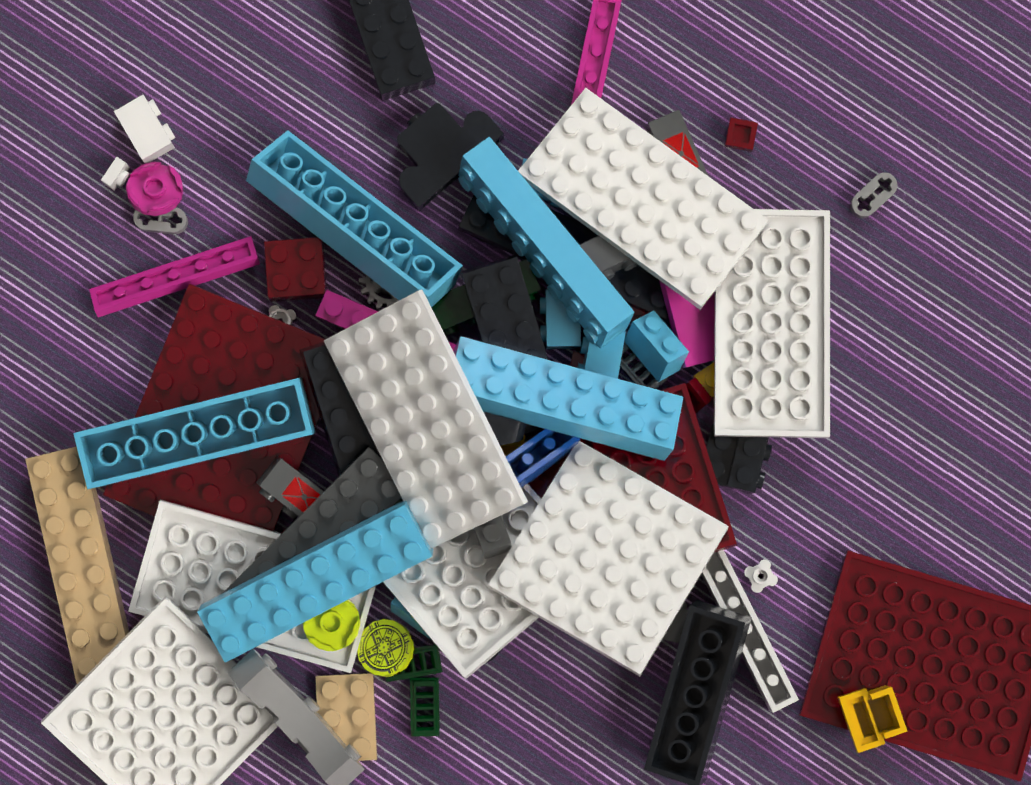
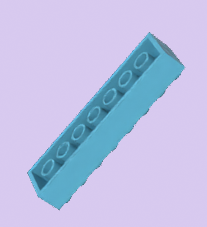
(352, 220)
(544, 243)
(570, 399)
(194, 433)
(314, 581)

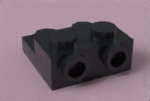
(738, 460)

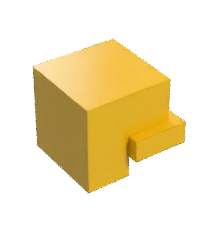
(872, 716)

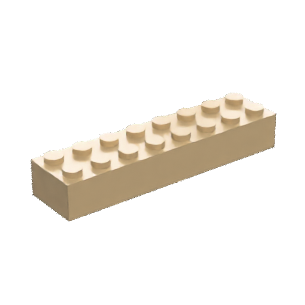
(78, 558)

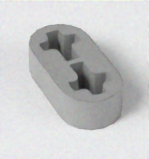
(878, 200)
(160, 226)

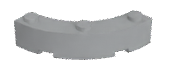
(297, 718)

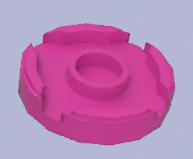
(154, 189)

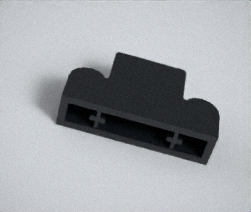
(437, 147)

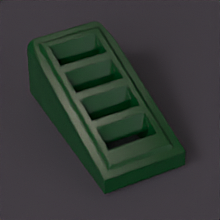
(436, 663)
(424, 731)

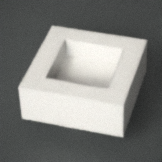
(116, 174)

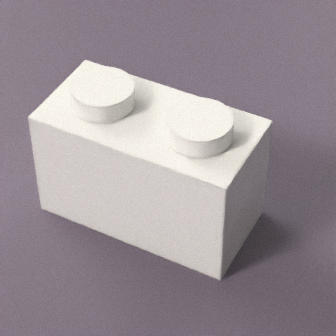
(145, 129)

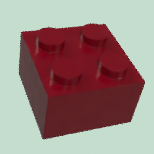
(295, 269)

